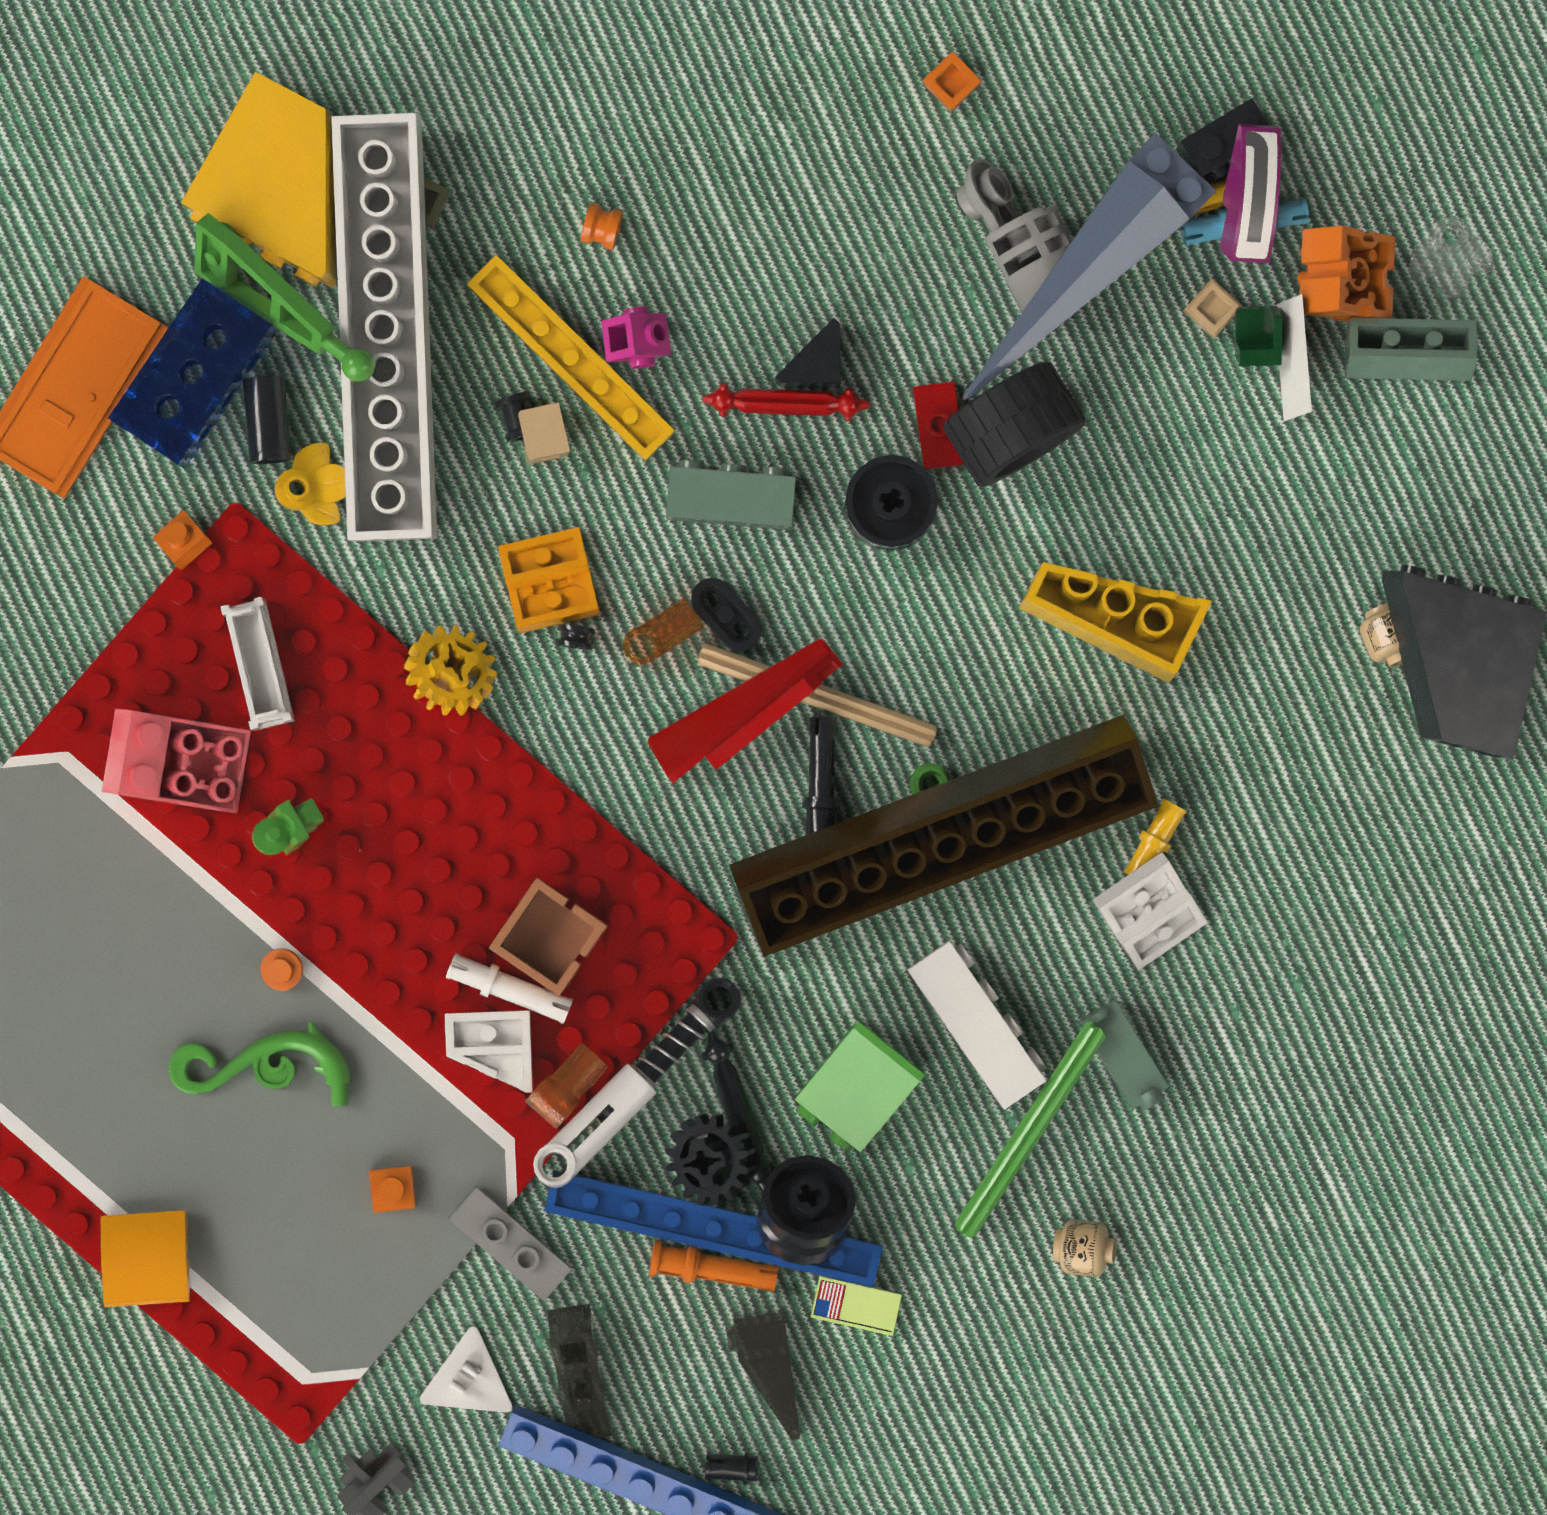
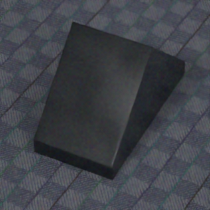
(816, 363)

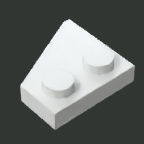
(493, 1044)

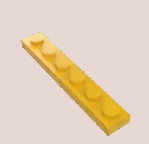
(570, 358)

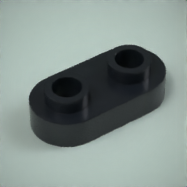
(726, 615)

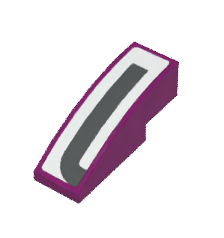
(1252, 194)

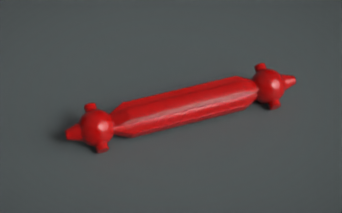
(786, 402)

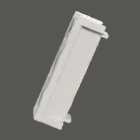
(259, 664)

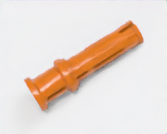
(693, 1265)

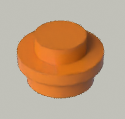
(281, 969)

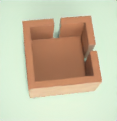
(547, 937)

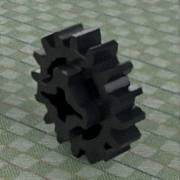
(714, 1141)

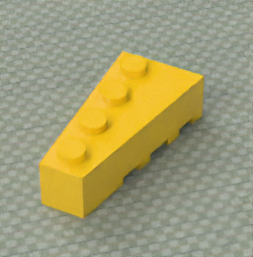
(1121, 618)

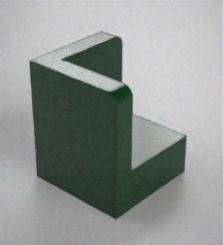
(1258, 336)

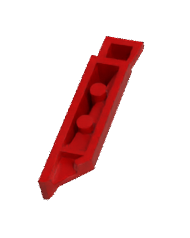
(742, 713)

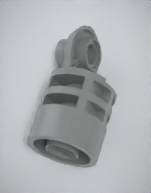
(1013, 237)

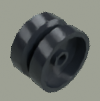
(894, 478)
(805, 1210)

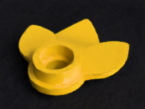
(321, 483)

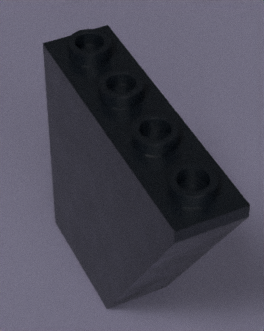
(1464, 658)

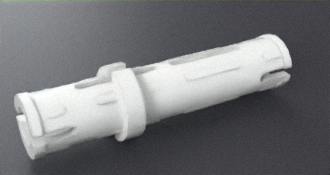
(508, 987)

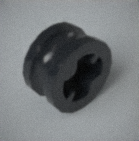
(575, 637)

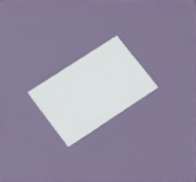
(1294, 367)

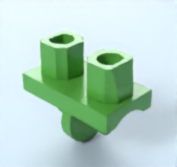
(286, 827)

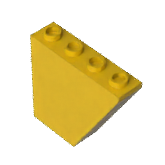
(274, 180)

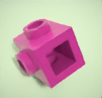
(636, 337)

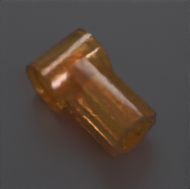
(664, 631)
(561, 1092)

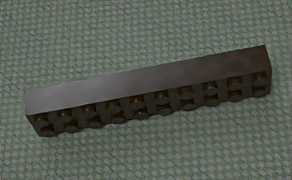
(944, 835)

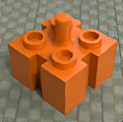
(1346, 273)

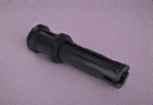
(821, 803)

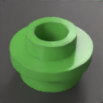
(924, 771)

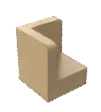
(543, 433)

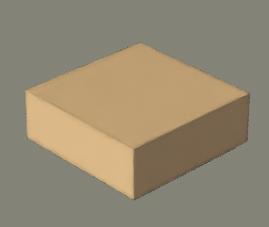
(1212, 308)

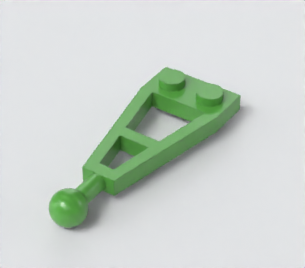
(217, 261)

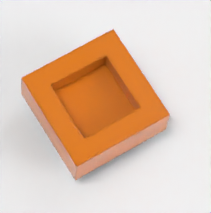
(951, 81)
(182, 540)
(392, 1189)

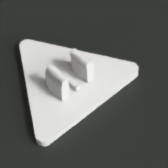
(468, 1379)

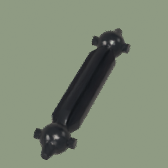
(736, 1104)

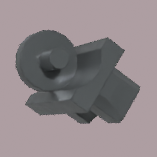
(369, 1476)

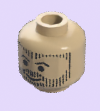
(1380, 636)
(1084, 1248)

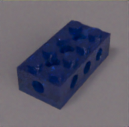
(180, 348)

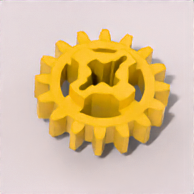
(450, 670)

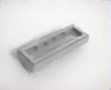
(510, 1243)

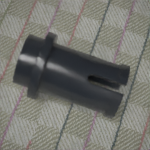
(731, 1467)

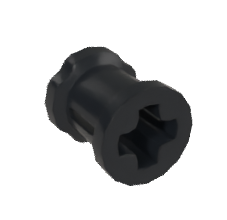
(510, 408)

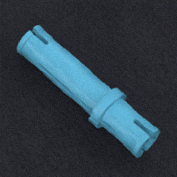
(1211, 226)

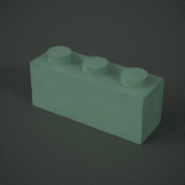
(1410, 349)
(731, 496)

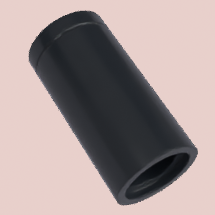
(266, 419)

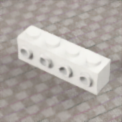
(976, 1024)

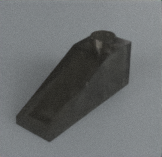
(765, 1357)
(579, 1369)

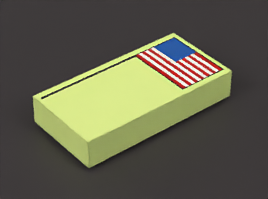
(856, 1305)

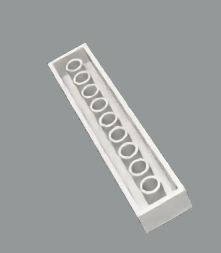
(387, 314)

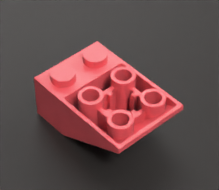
(176, 761)

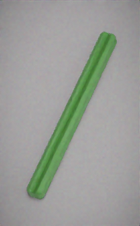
(1030, 1129)

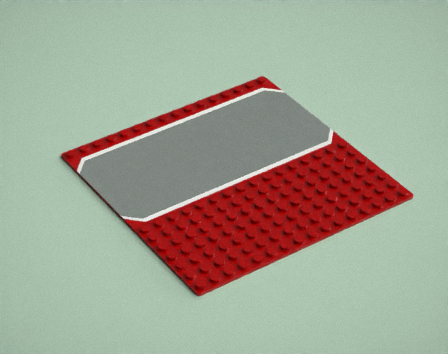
(151, 930)

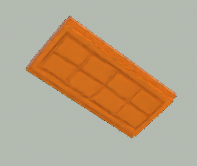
(74, 385)

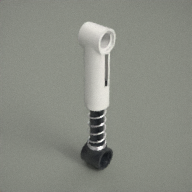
(633, 1086)

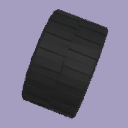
(1014, 423)

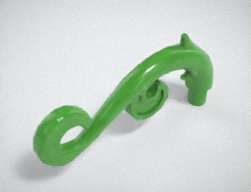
(258, 1053)

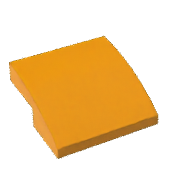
(548, 580)
(145, 1258)

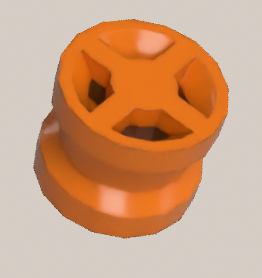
(602, 226)

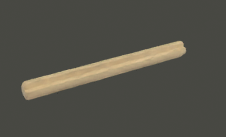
(827, 698)

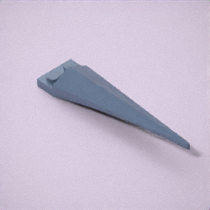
(1137, 213)

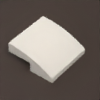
(1150, 911)

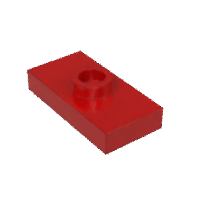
(933, 407)

